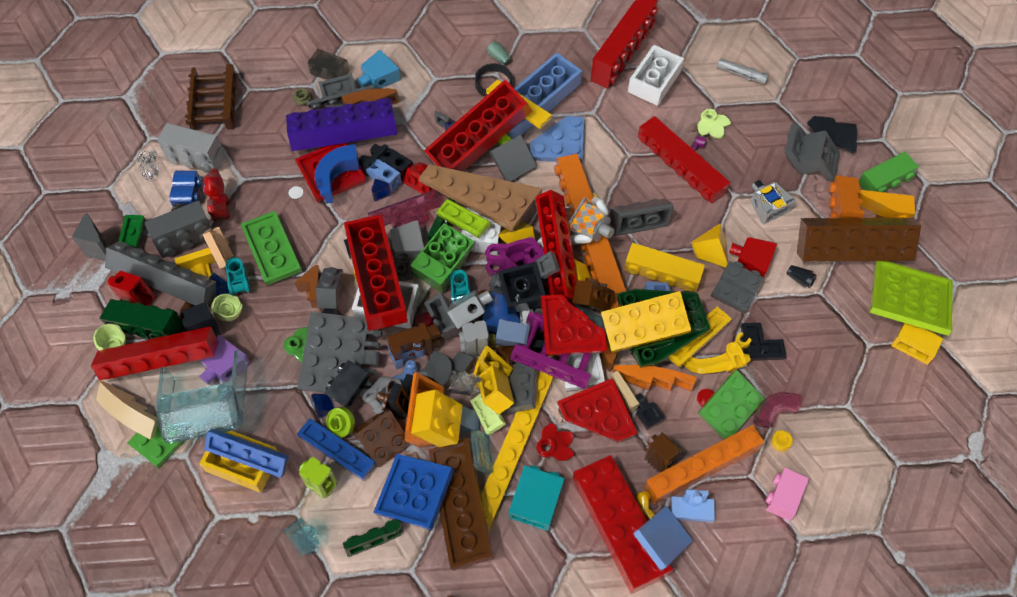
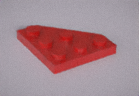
(569, 329)
(599, 411)

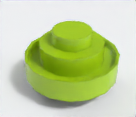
(340, 422)

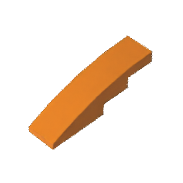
(656, 376)

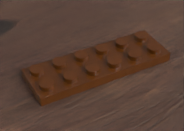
(463, 508)

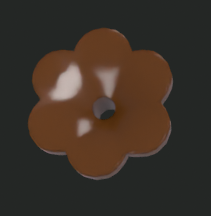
(384, 398)

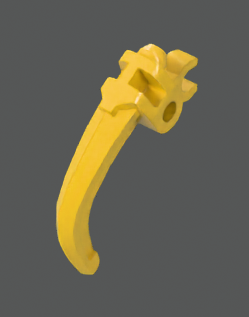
(729, 361)

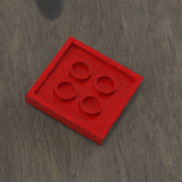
(344, 181)

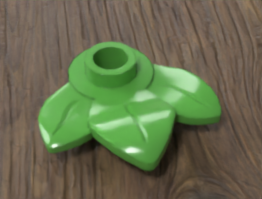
(299, 339)

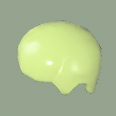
(226, 307)
(109, 336)

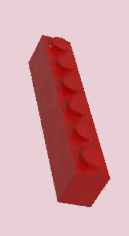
(683, 159)
(155, 353)

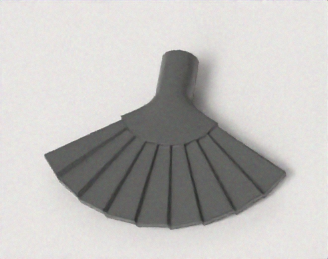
(437, 368)

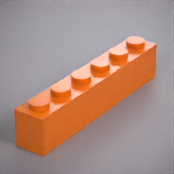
(703, 464)

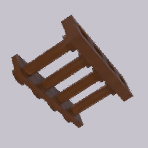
(227, 104)

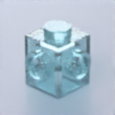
(302, 536)

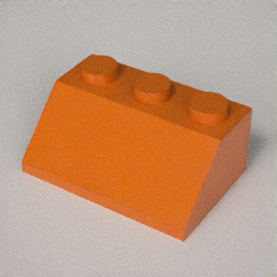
(419, 385)

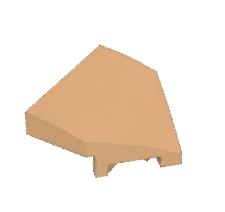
(218, 245)

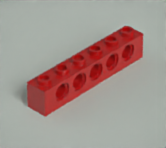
(557, 239)

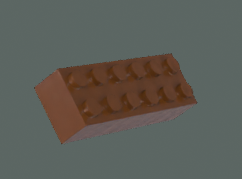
(858, 239)

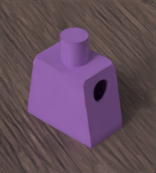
(222, 363)

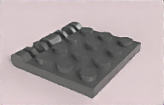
(331, 342)

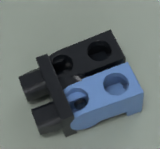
(385, 165)

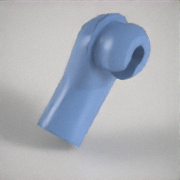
(410, 367)

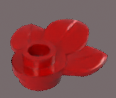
(557, 442)

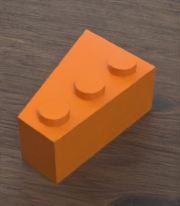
(844, 198)

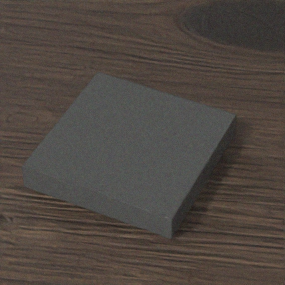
(513, 158)

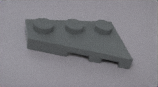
(523, 388)

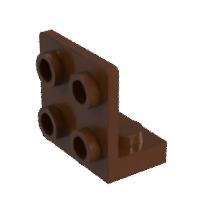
(381, 437)

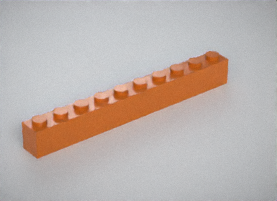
(597, 254)

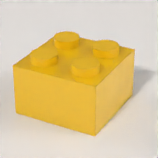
(437, 418)

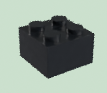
(521, 287)

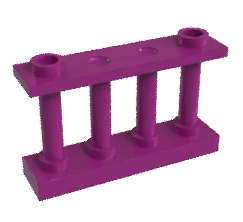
(541, 362)

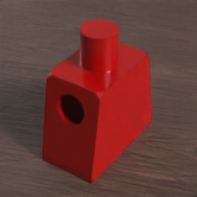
(755, 254)
(125, 283)

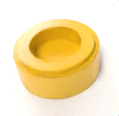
(781, 440)

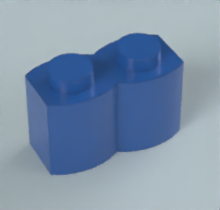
(185, 187)

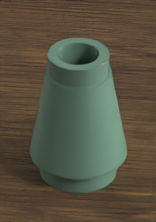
(497, 52)

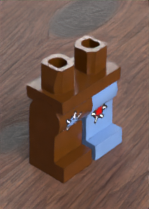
(413, 343)

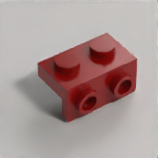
(412, 178)

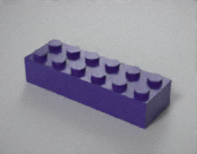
(340, 124)

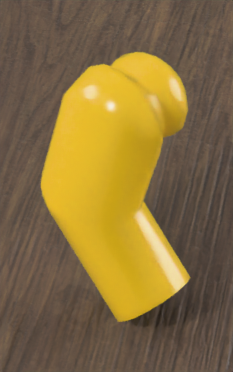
(643, 502)

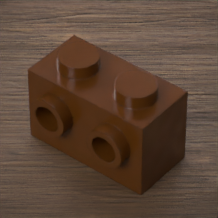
(593, 295)

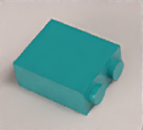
(536, 497)

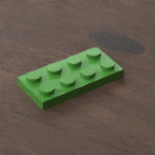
(271, 248)

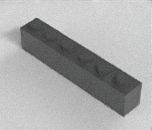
(161, 274)

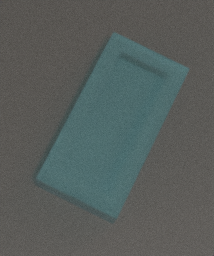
(481, 451)

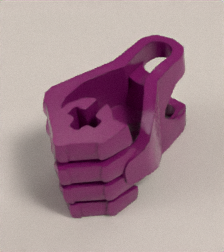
(523, 250)

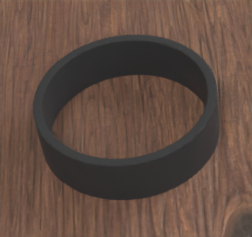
(490, 68)

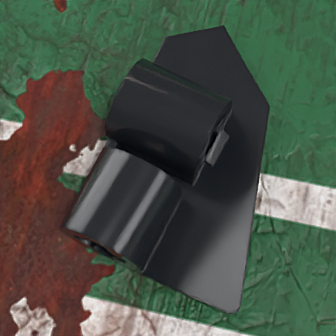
(841, 133)

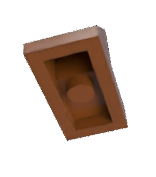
(308, 283)

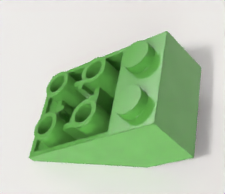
(442, 257)

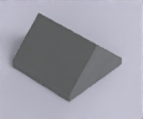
(90, 239)

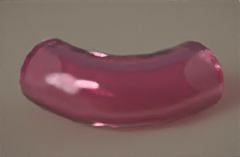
(776, 404)

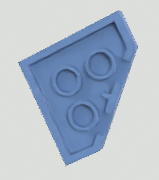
(560, 140)

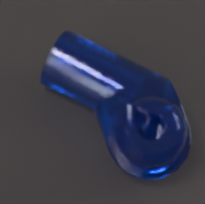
(221, 284)

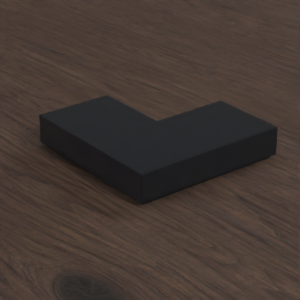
(759, 348)
(400, 397)

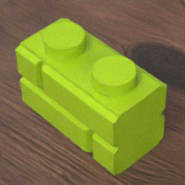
(317, 477)

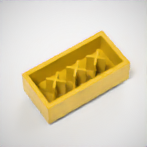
(646, 322)

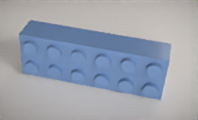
(547, 87)

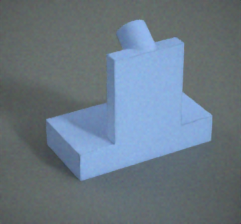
(693, 506)

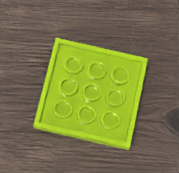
(912, 297)

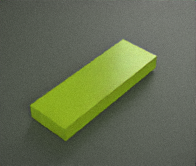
(463, 218)

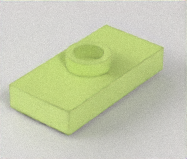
(489, 419)

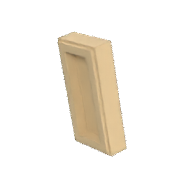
(627, 396)

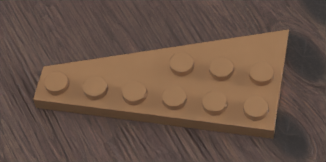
(490, 197)

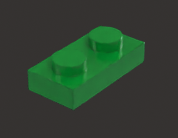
(132, 230)

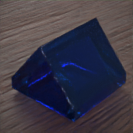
(380, 190)
(321, 404)

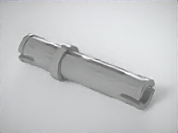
(746, 72)

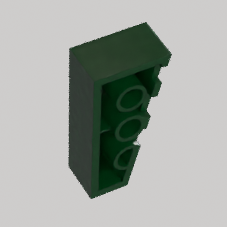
(142, 319)

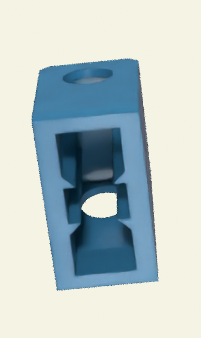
(379, 71)

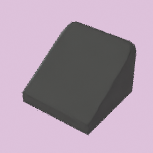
(440, 119)
(462, 362)

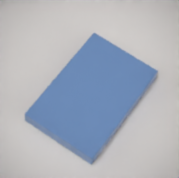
(663, 537)

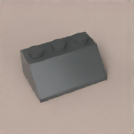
(641, 216)

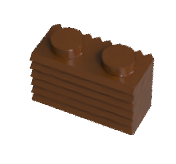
(661, 452)

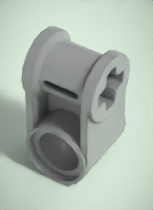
(380, 386)

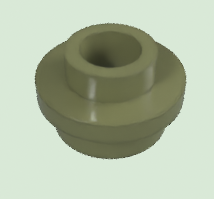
(301, 96)

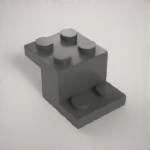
(812, 152)

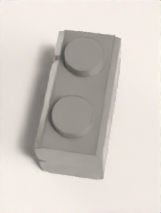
(474, 338)

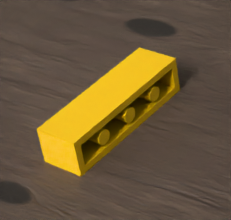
(664, 267)

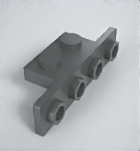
(335, 88)

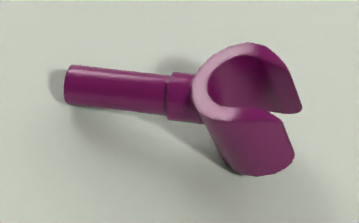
(699, 142)

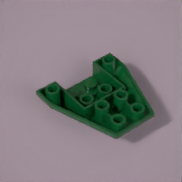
(660, 350)

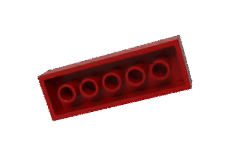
(623, 41)
(479, 128)
(375, 272)
(617, 519)

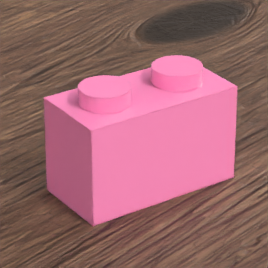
(786, 494)

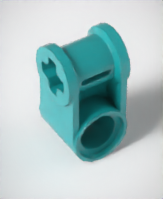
(238, 279)
(459, 289)

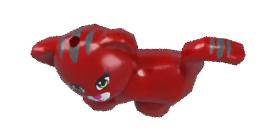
(214, 189)

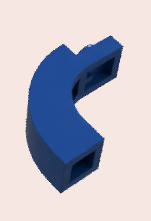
(333, 164)

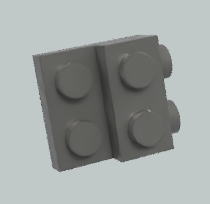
(737, 286)

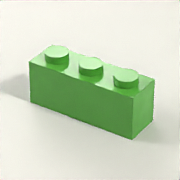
(889, 174)

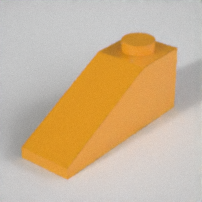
(888, 204)

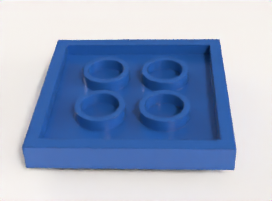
(414, 491)

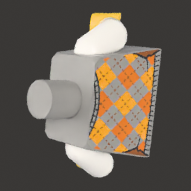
(590, 222)

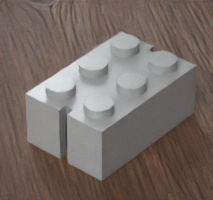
(191, 148)

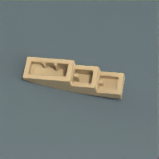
(126, 410)

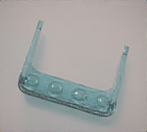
(196, 411)

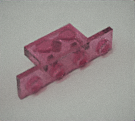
(409, 209)

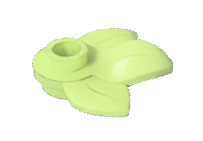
(712, 124)

